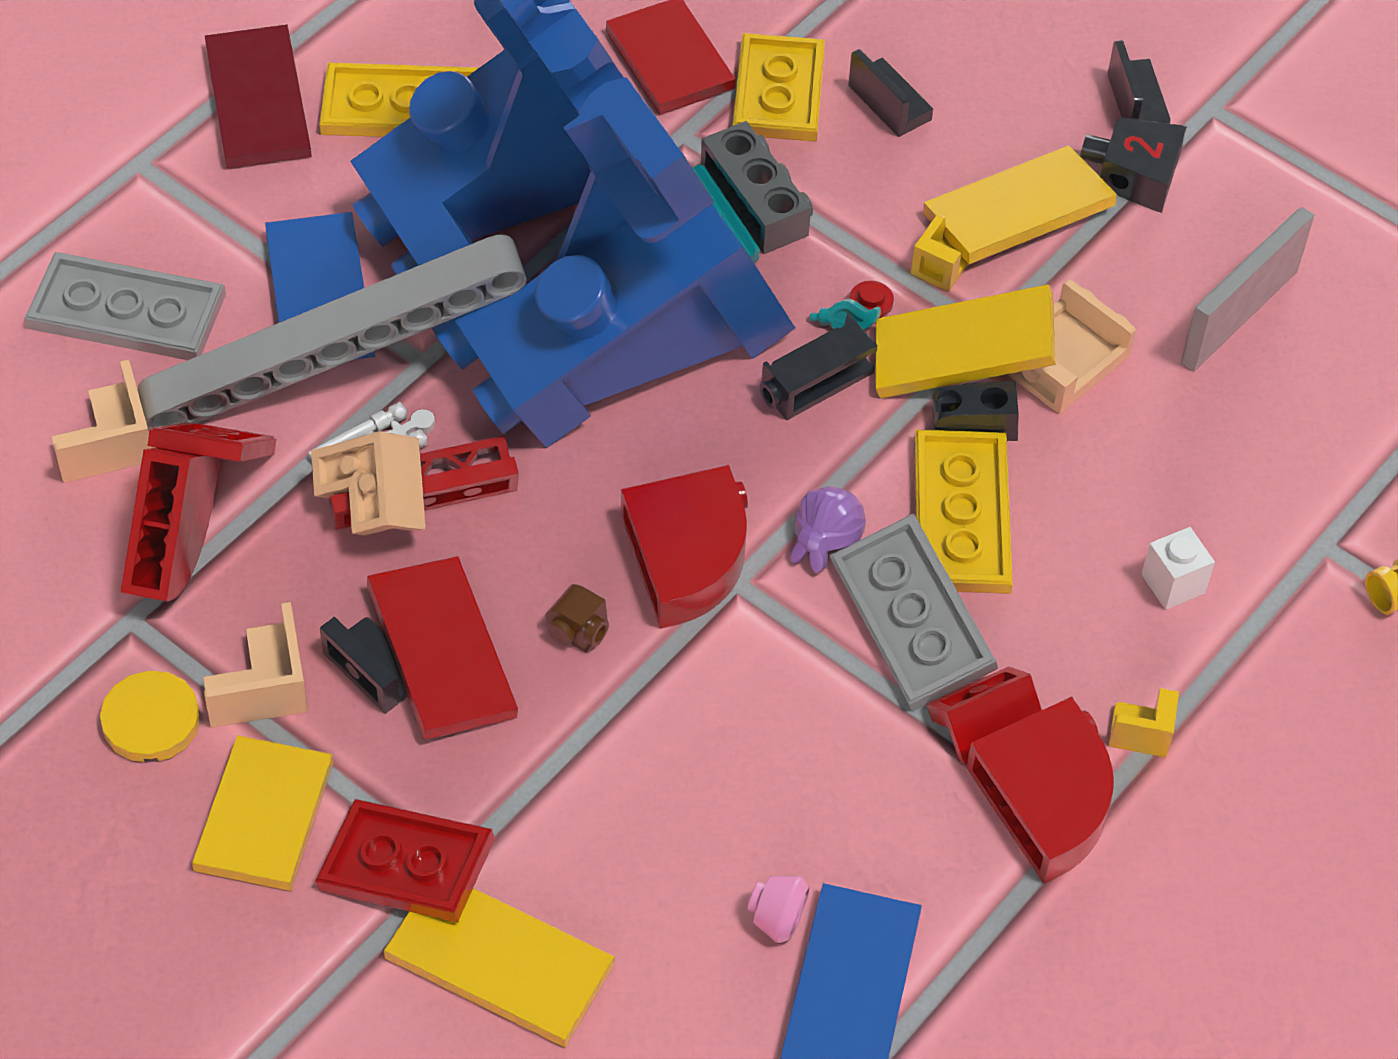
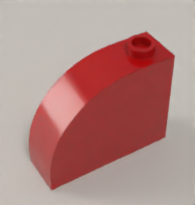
(168, 522)
(687, 540)
(1047, 784)

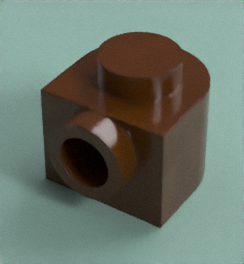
(578, 618)

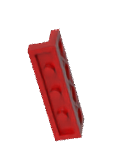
(456, 485)

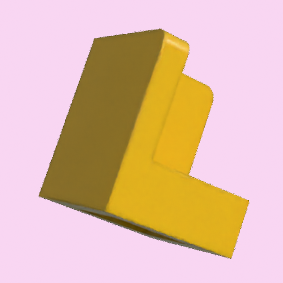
(936, 258)
(1143, 727)

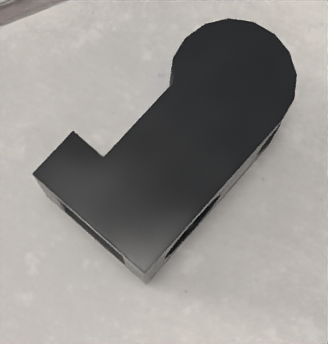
(977, 408)

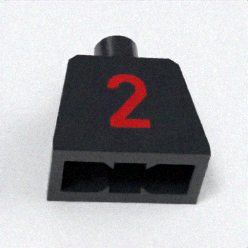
(1138, 159)

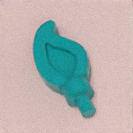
(838, 312)

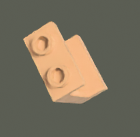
(1087, 348)

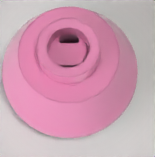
(779, 905)

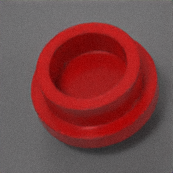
(873, 294)

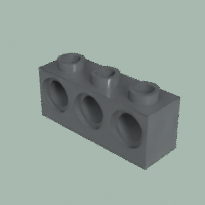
(757, 186)

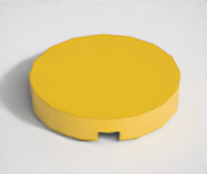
(150, 716)

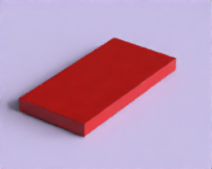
(441, 647)

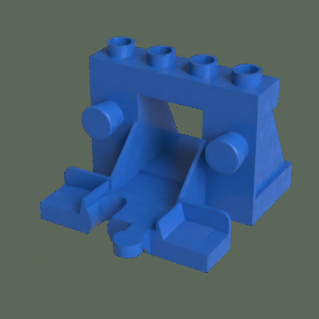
(646, 263)

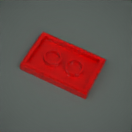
(670, 55)
(212, 441)
(405, 860)

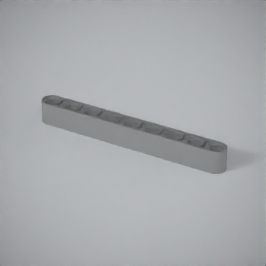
(333, 333)

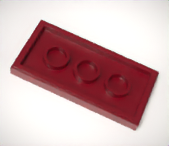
(257, 96)

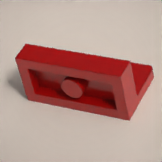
(985, 707)

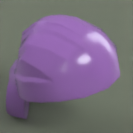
(826, 522)

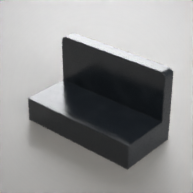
(1136, 87)
(888, 94)
(365, 659)

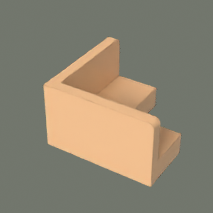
(116, 439)
(381, 480)
(268, 689)

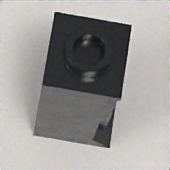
(818, 369)

